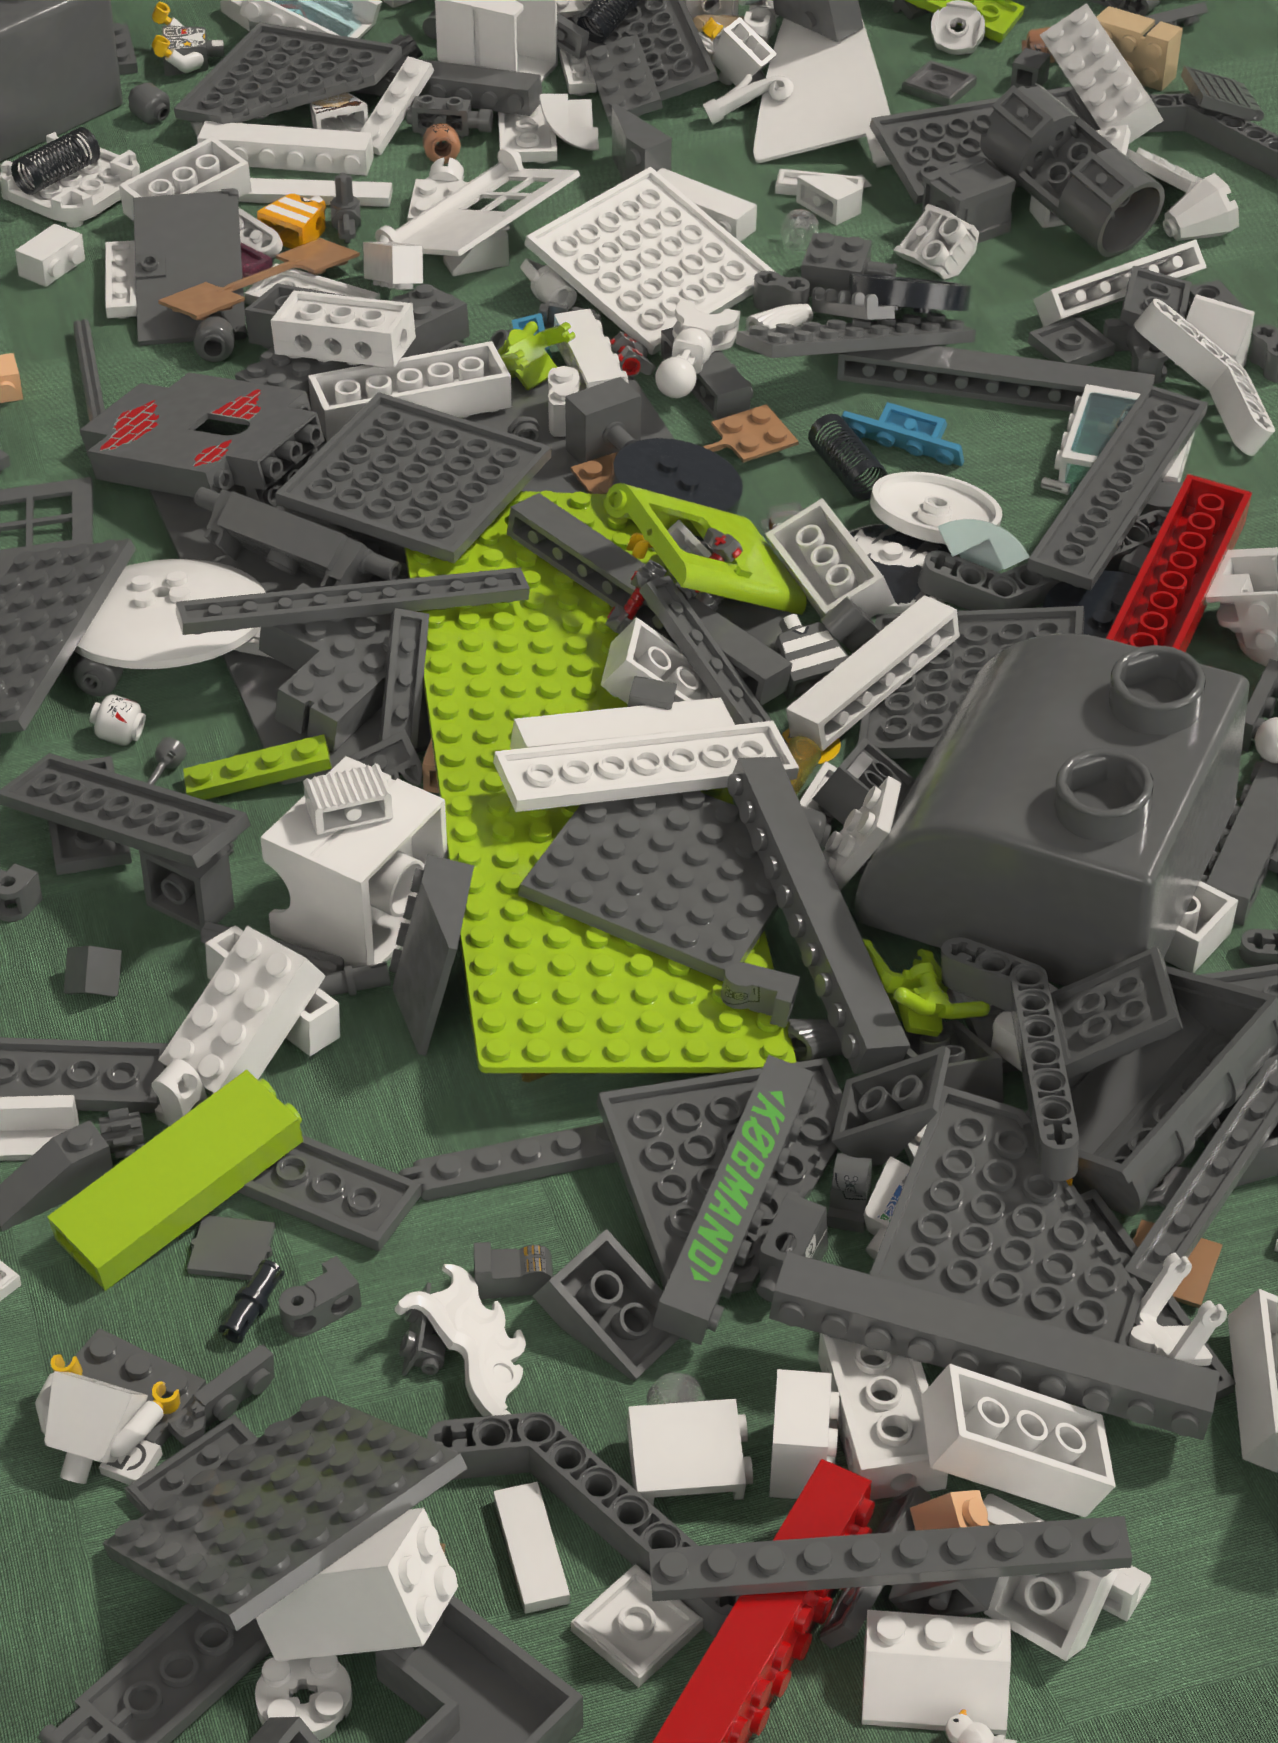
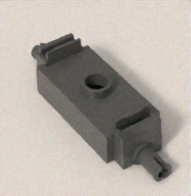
(289, 541)

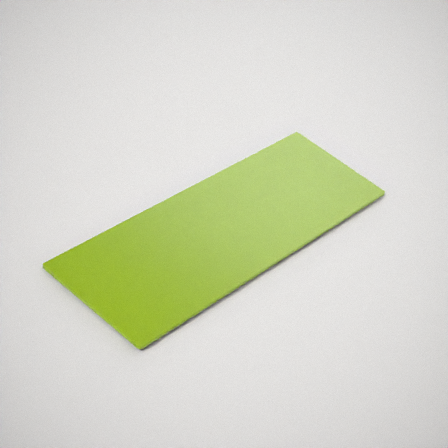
(537, 981)

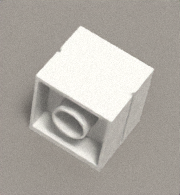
(498, 34)
(353, 881)

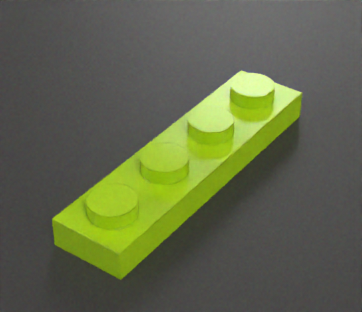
(257, 768)

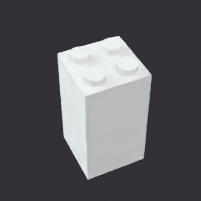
(369, 1599)

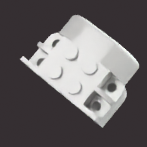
(1249, 600)

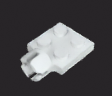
(438, 185)

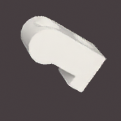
(178, 1091)

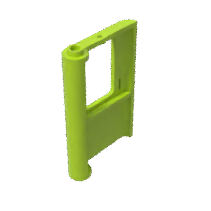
(752, 577)

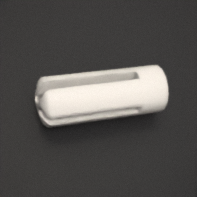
(1055, 485)

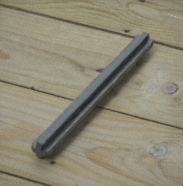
(88, 368)

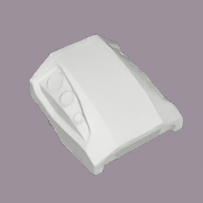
(939, 242)

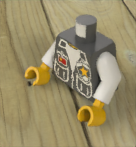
(182, 47)

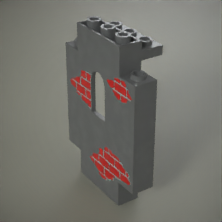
(153, 442)

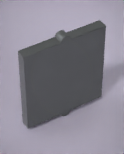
(230, 1247)

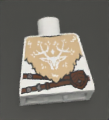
(337, 113)

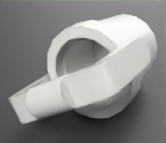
(548, 284)

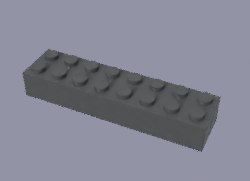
(437, 321)

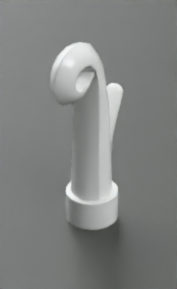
(744, 93)

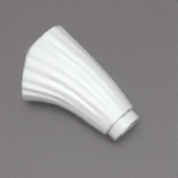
(787, 314)

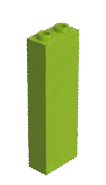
(176, 1178)

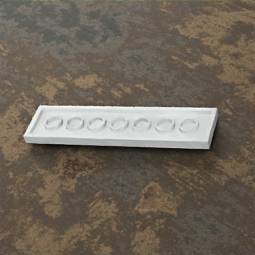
(635, 765)

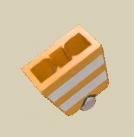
(295, 219)

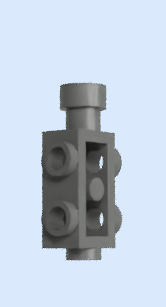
(451, 111)

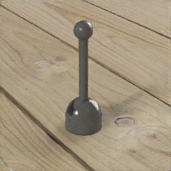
(168, 755)

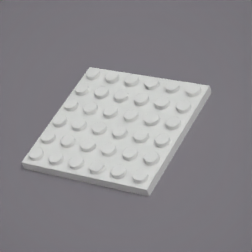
(643, 253)

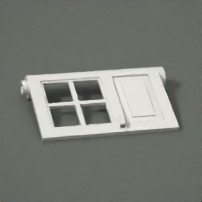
(454, 230)

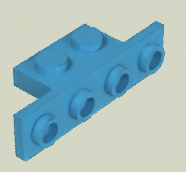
(908, 430)

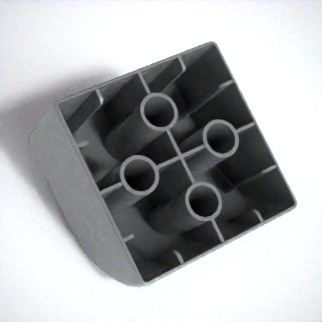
(54, 68)
(1065, 806)

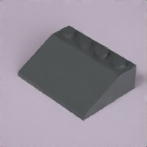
(429, 943)

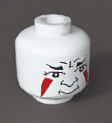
(117, 720)

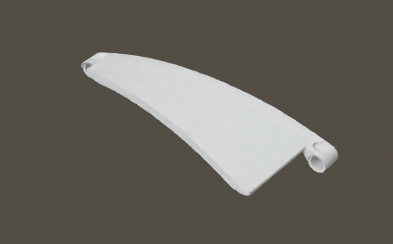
(831, 97)

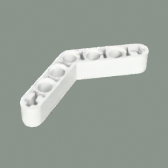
(1214, 369)

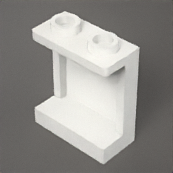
(688, 1449)

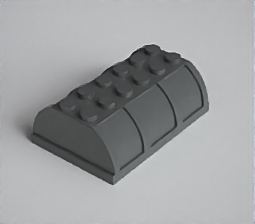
(1154, 1104)

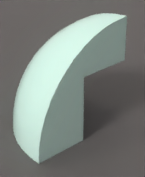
(982, 543)

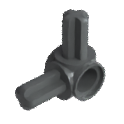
(345, 208)

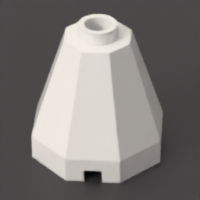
(1202, 211)

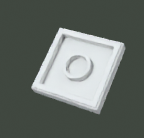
(634, 1630)

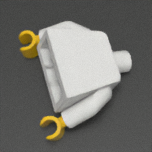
(95, 1417)

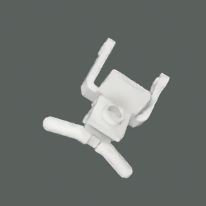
(1175, 1342)

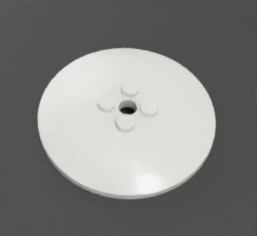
(140, 622)

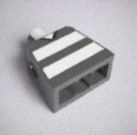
(810, 650)

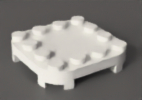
(79, 194)

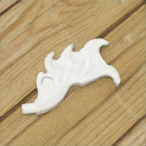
(476, 1335)

